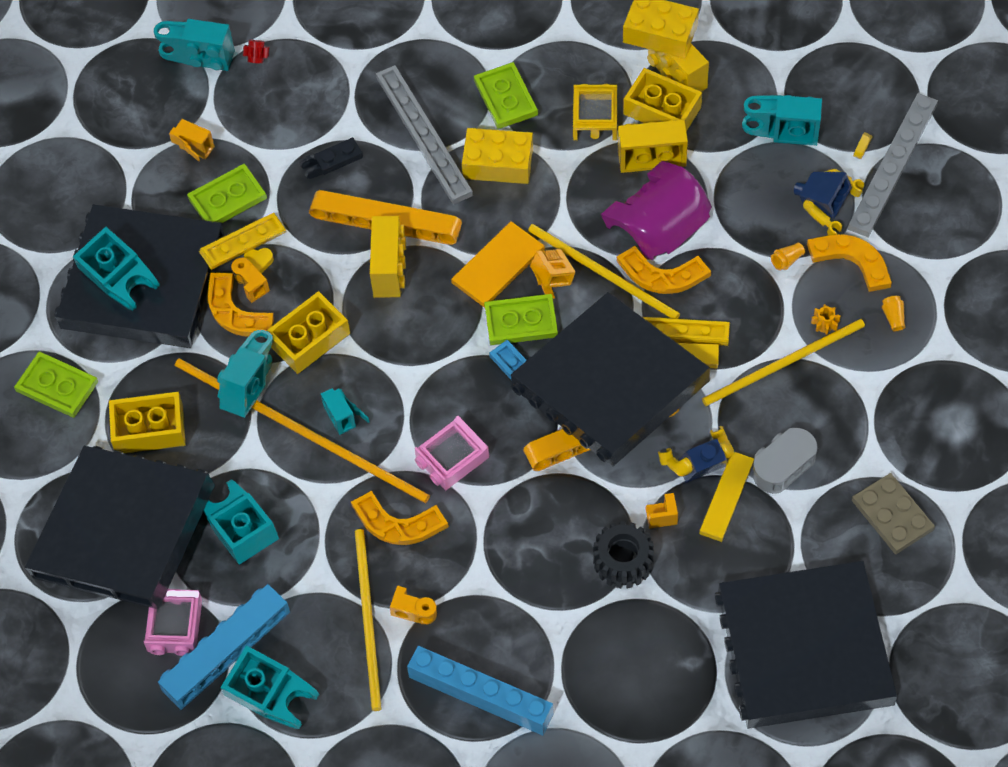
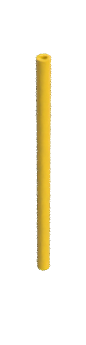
(604, 272)
(783, 362)
(368, 620)

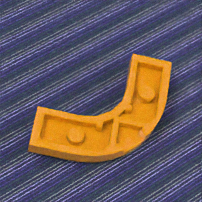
(856, 250)
(662, 280)
(227, 314)
(396, 530)

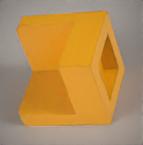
(662, 513)

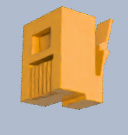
(192, 139)
(552, 270)

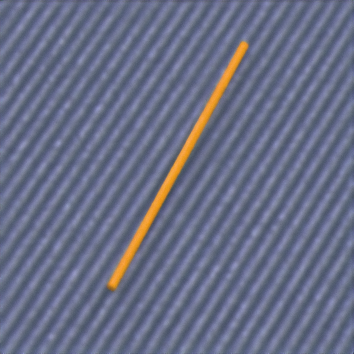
(314, 437)

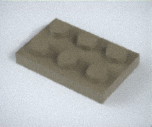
(893, 513)

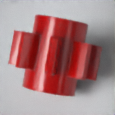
(255, 51)

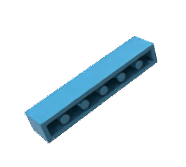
(223, 646)
(480, 690)

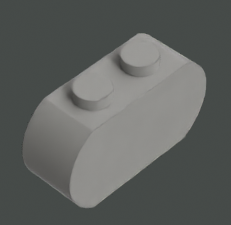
(784, 460)

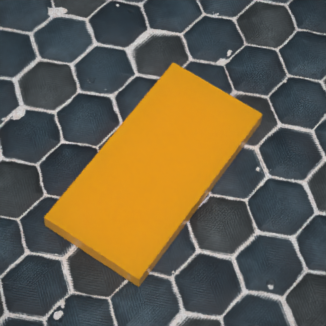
(497, 264)

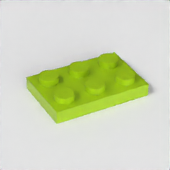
(505, 95)
(227, 195)
(521, 319)
(56, 384)

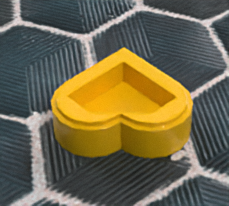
(862, 145)
(260, 258)

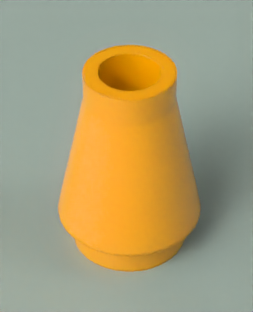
(786, 256)
(894, 311)

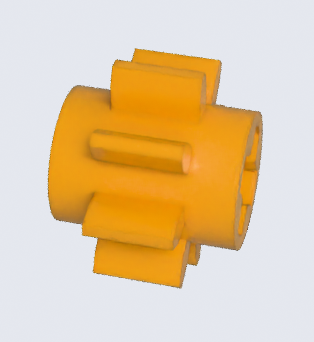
(825, 319)

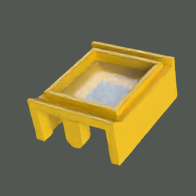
(595, 109)

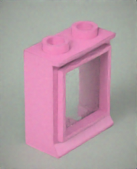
(451, 453)
(175, 624)

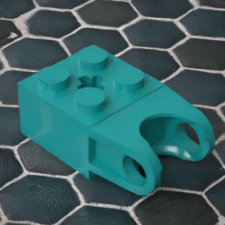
(197, 43)
(785, 118)
(114, 267)
(245, 374)
(240, 523)
(274, 691)

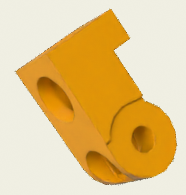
(247, 274)
(412, 608)

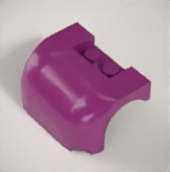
(662, 211)

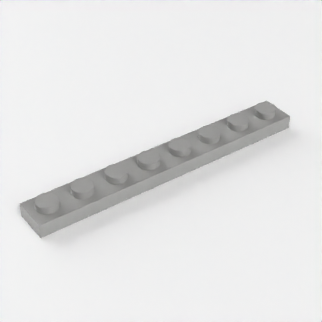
(424, 135)
(892, 165)

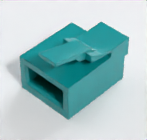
(341, 410)

